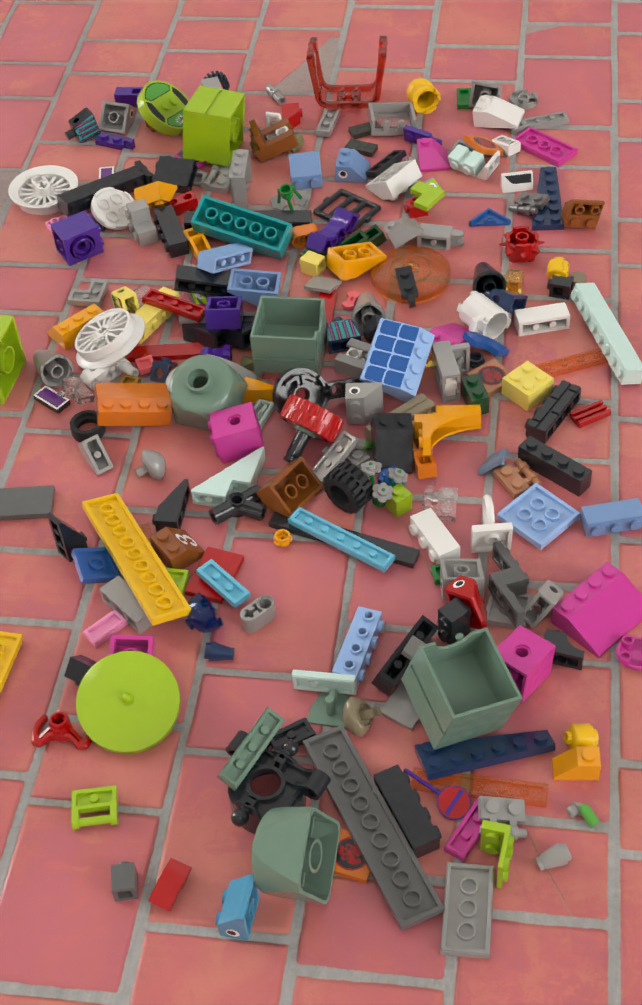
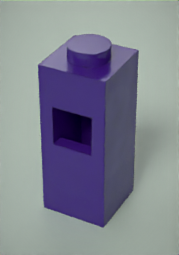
(127, 95)

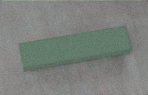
(251, 748)

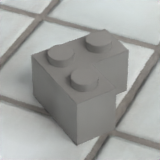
(141, 223)

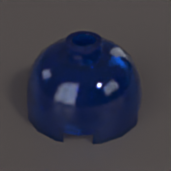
(202, 615)

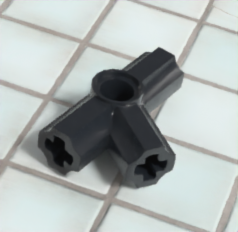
(239, 505)

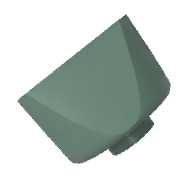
(202, 387)
(295, 853)

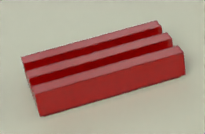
(588, 411)

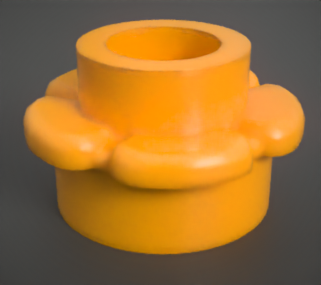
(282, 538)

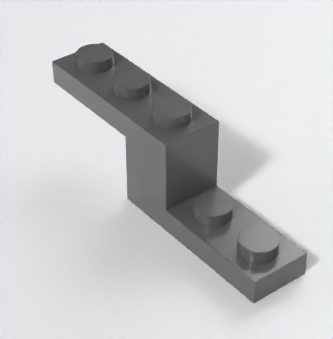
(508, 584)

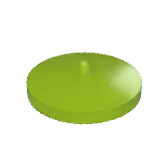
(128, 702)

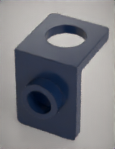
(164, 364)

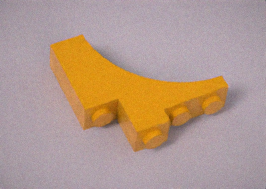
(445, 422)

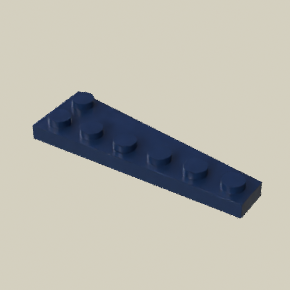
(550, 216)
(481, 752)

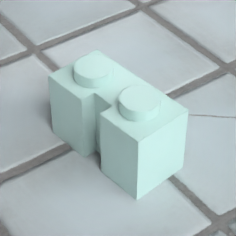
(466, 161)

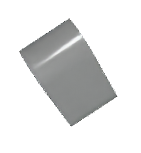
(258, 614)

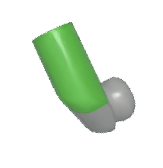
(364, 444)
(583, 810)

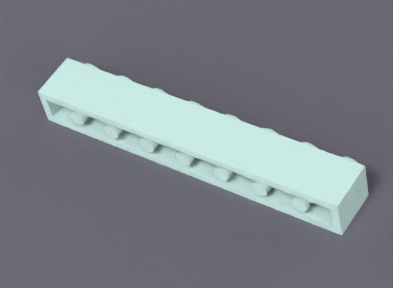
(607, 333)

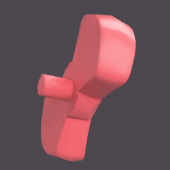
(349, 304)

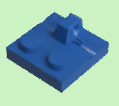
(94, 565)

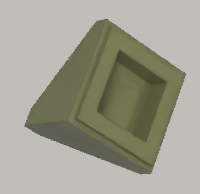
(247, 362)

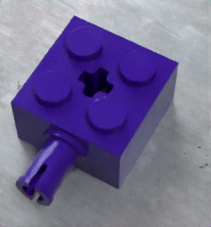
(224, 313)

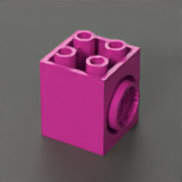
(235, 432)
(527, 659)

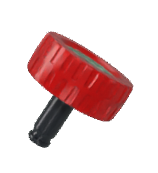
(310, 422)

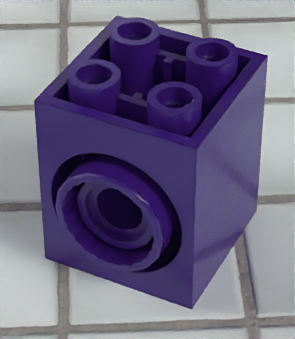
(77, 238)

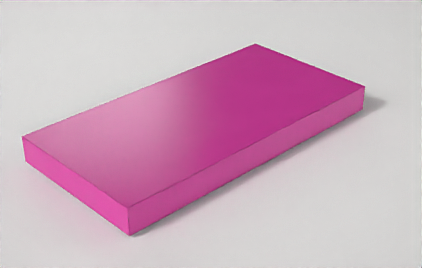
(545, 146)

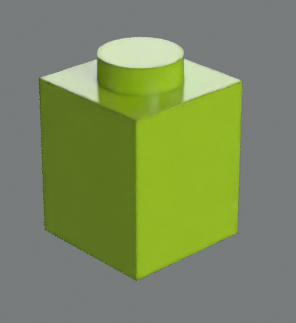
(400, 502)

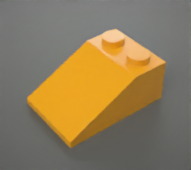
(353, 259)

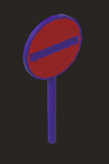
(452, 801)

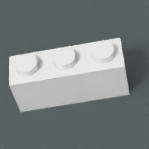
(541, 319)
(433, 536)

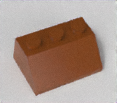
(290, 488)

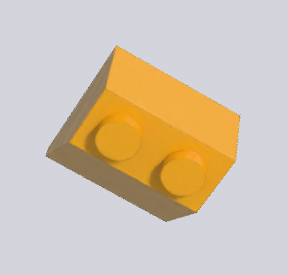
(155, 193)

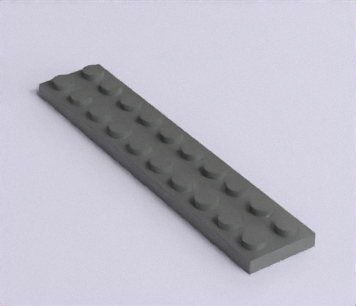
(374, 829)

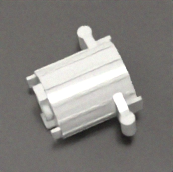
(483, 315)

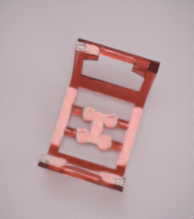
(348, 95)

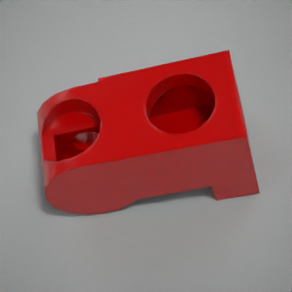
(184, 202)

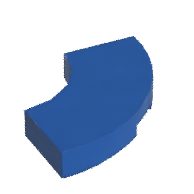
(480, 341)

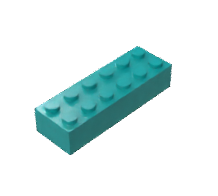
(242, 226)

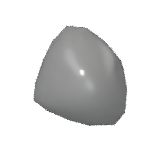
(153, 463)

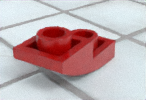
(169, 884)

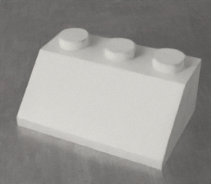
(395, 180)

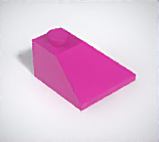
(431, 155)

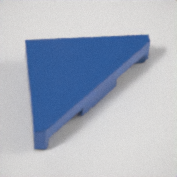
(489, 218)

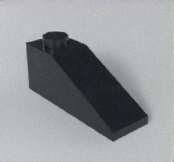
(172, 509)
(66, 537)

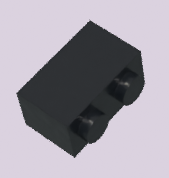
(453, 619)

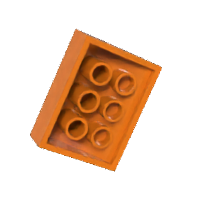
(133, 404)

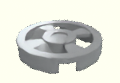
(522, 98)

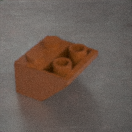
(582, 213)

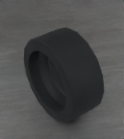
(82, 418)

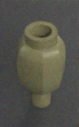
(299, 137)

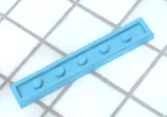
(341, 539)

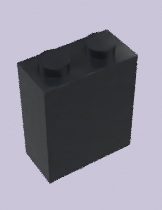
(176, 172)

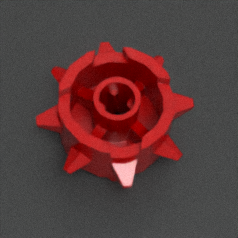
(521, 244)

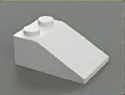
(496, 113)

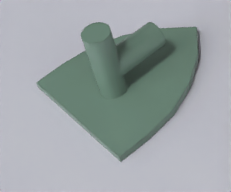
(328, 709)

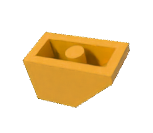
(577, 764)

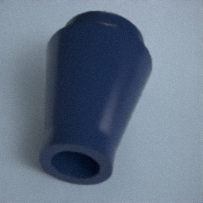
(218, 652)

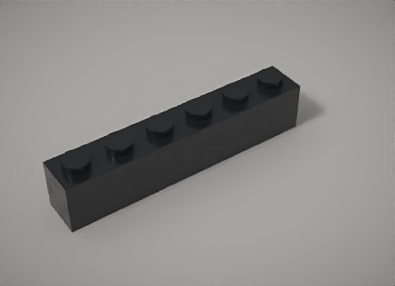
(80, 198)

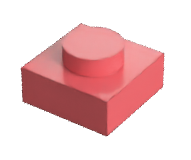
(144, 364)

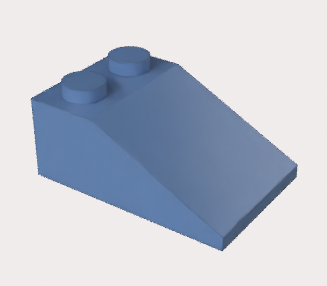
(253, 284)

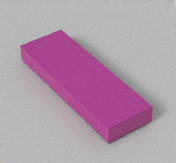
(465, 835)

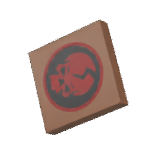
(491, 375)

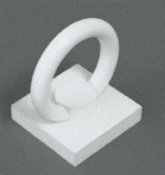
(485, 535)

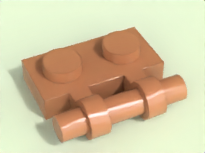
(511, 479)

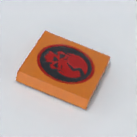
(483, 145)
(349, 860)

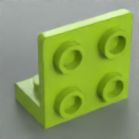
(495, 840)

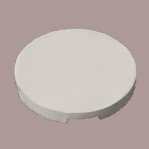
(110, 206)

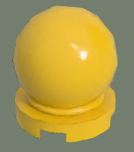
(423, 95)

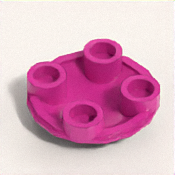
(630, 652)

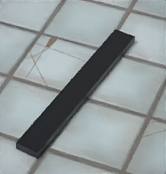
(403, 554)

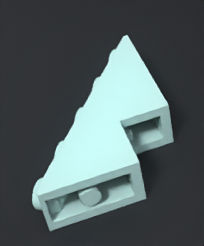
(232, 479)

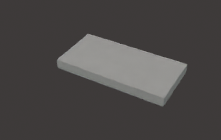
(467, 910)

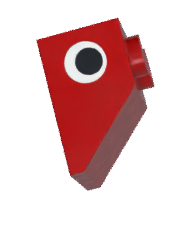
(467, 591)

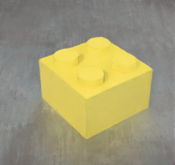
(527, 385)

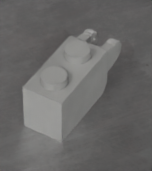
(439, 237)

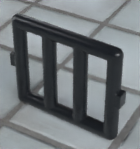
(375, 208)

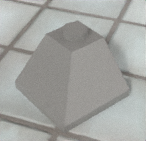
(402, 231)

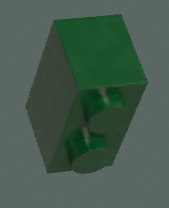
(474, 392)

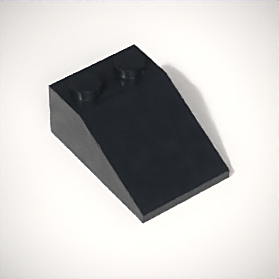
(393, 440)

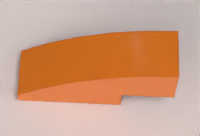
(424, 464)

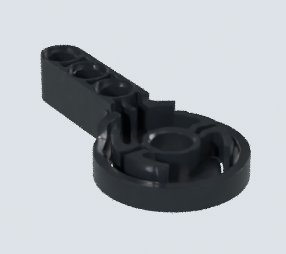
(316, 391)

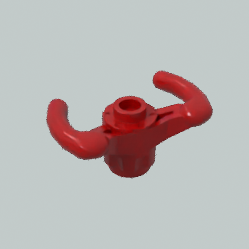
(59, 730)

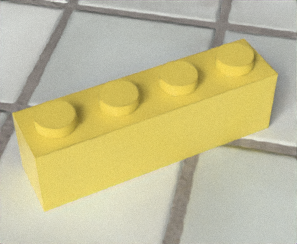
(153, 316)

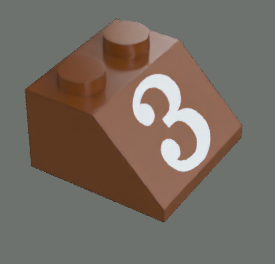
(176, 548)

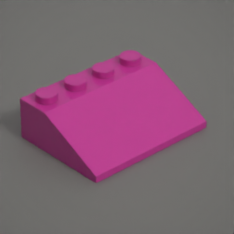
(599, 610)

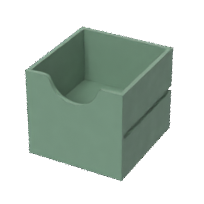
(288, 334)
(461, 689)

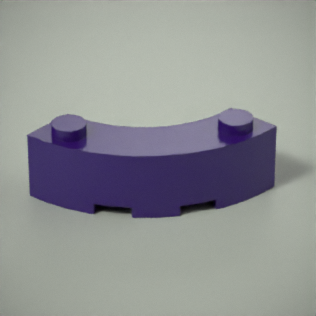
(334, 232)

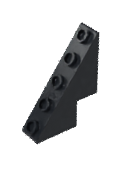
(217, 339)

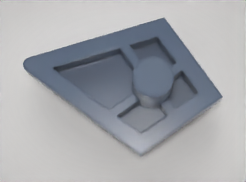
(495, 459)

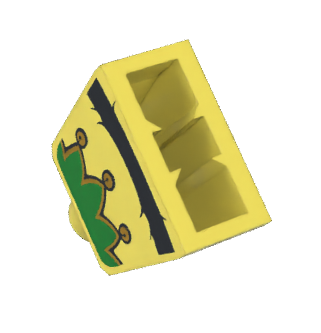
(125, 299)

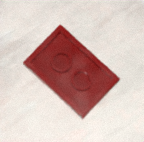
(227, 560)

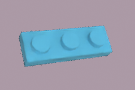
(223, 583)

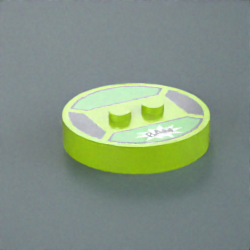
(162, 107)

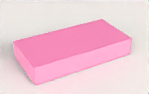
(104, 628)

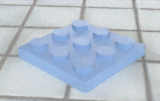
(538, 516)

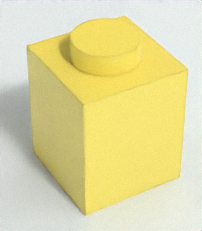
(312, 263)

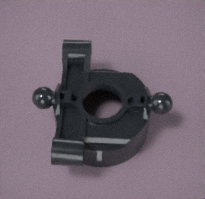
(295, 784)

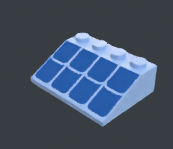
(397, 358)

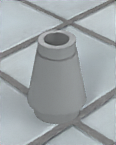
(554, 857)

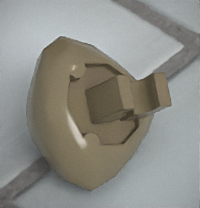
(358, 715)

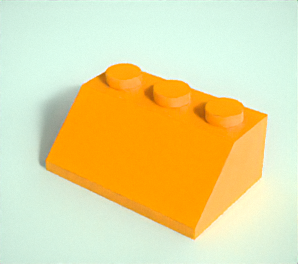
(67, 330)

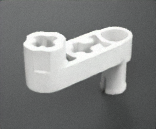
(108, 373)

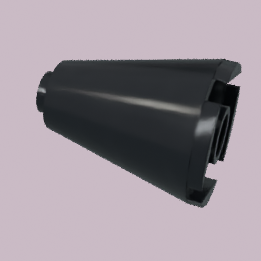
(487, 278)

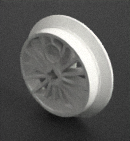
(38, 188)
(108, 338)

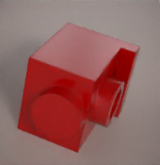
(412, 211)

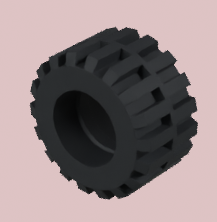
(348, 487)

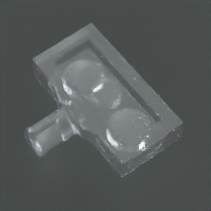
(77, 390)

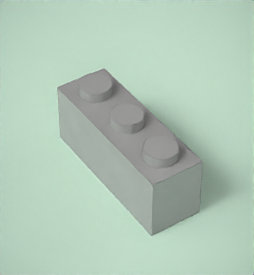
(121, 598)

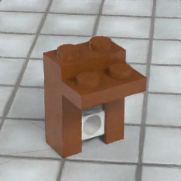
(272, 139)

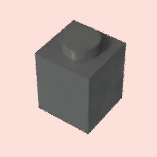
(124, 881)

